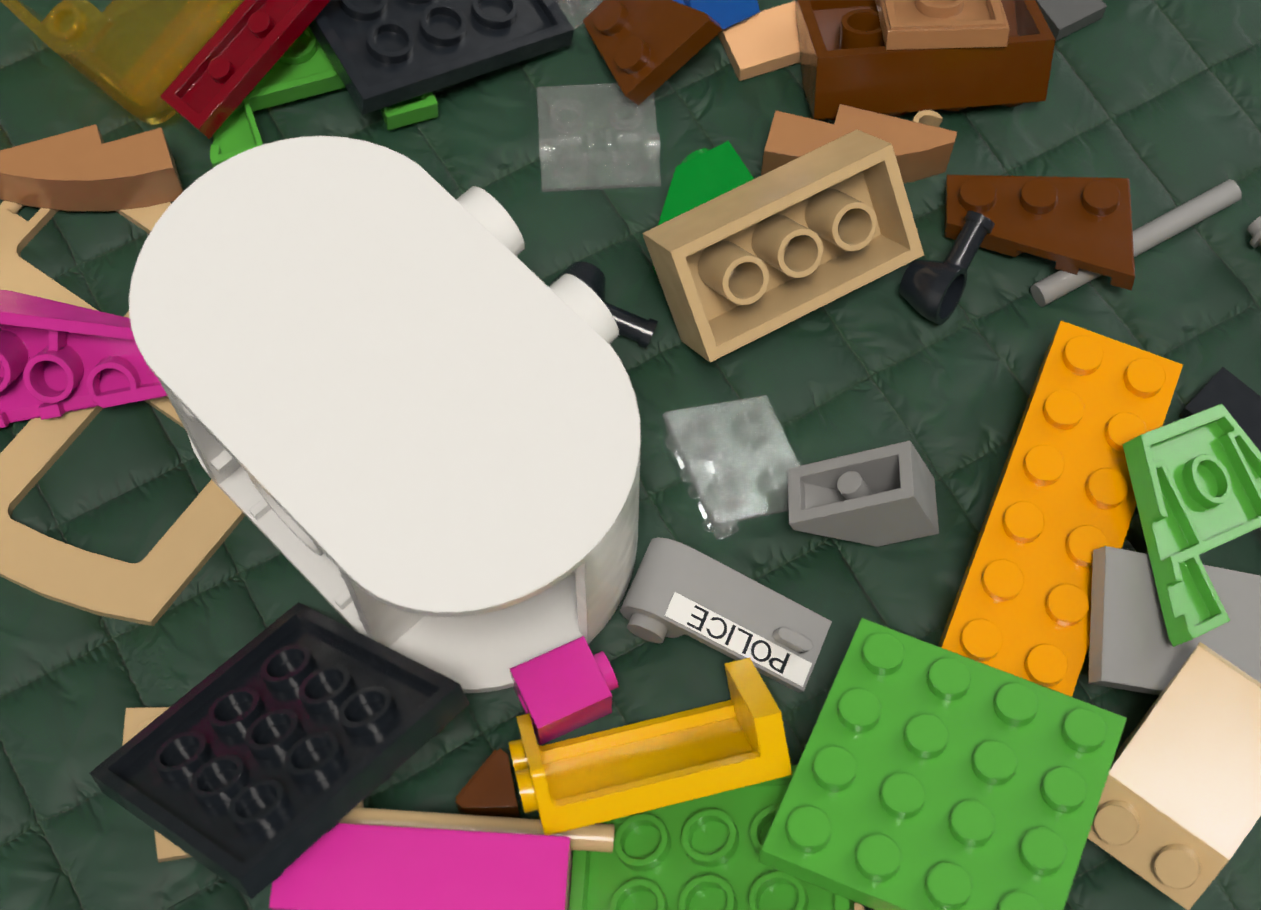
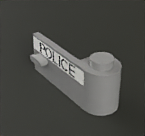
(697, 596)

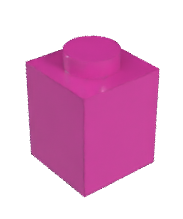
(564, 689)

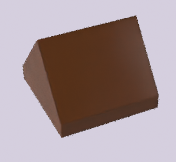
(490, 789)

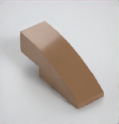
(918, 147)
(89, 175)

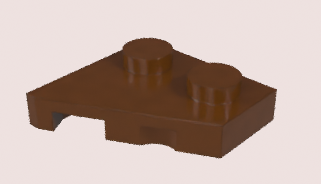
(647, 41)

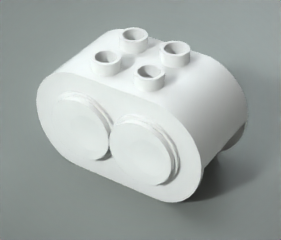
(398, 400)

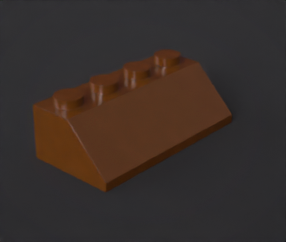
(849, 64)

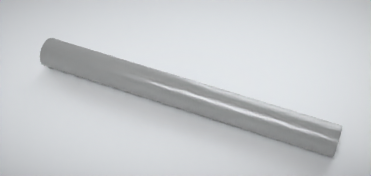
(1146, 237)

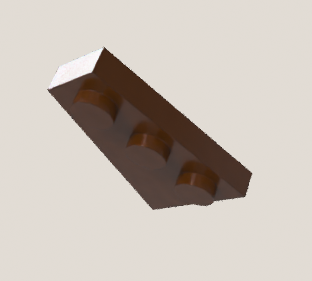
(1058, 218)

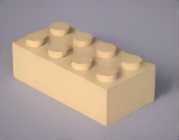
(784, 244)

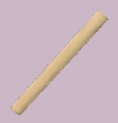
(593, 838)

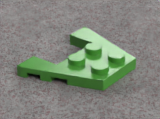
(298, 75)
(1193, 493)

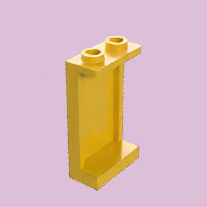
(654, 759)

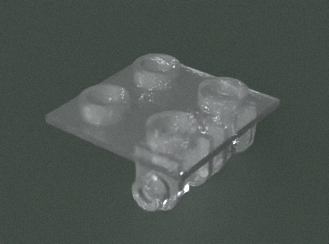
(596, 139)
(734, 460)

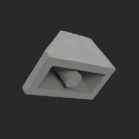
(865, 496)

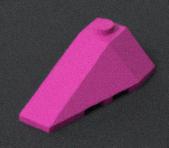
(66, 359)

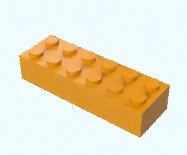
(1055, 503)

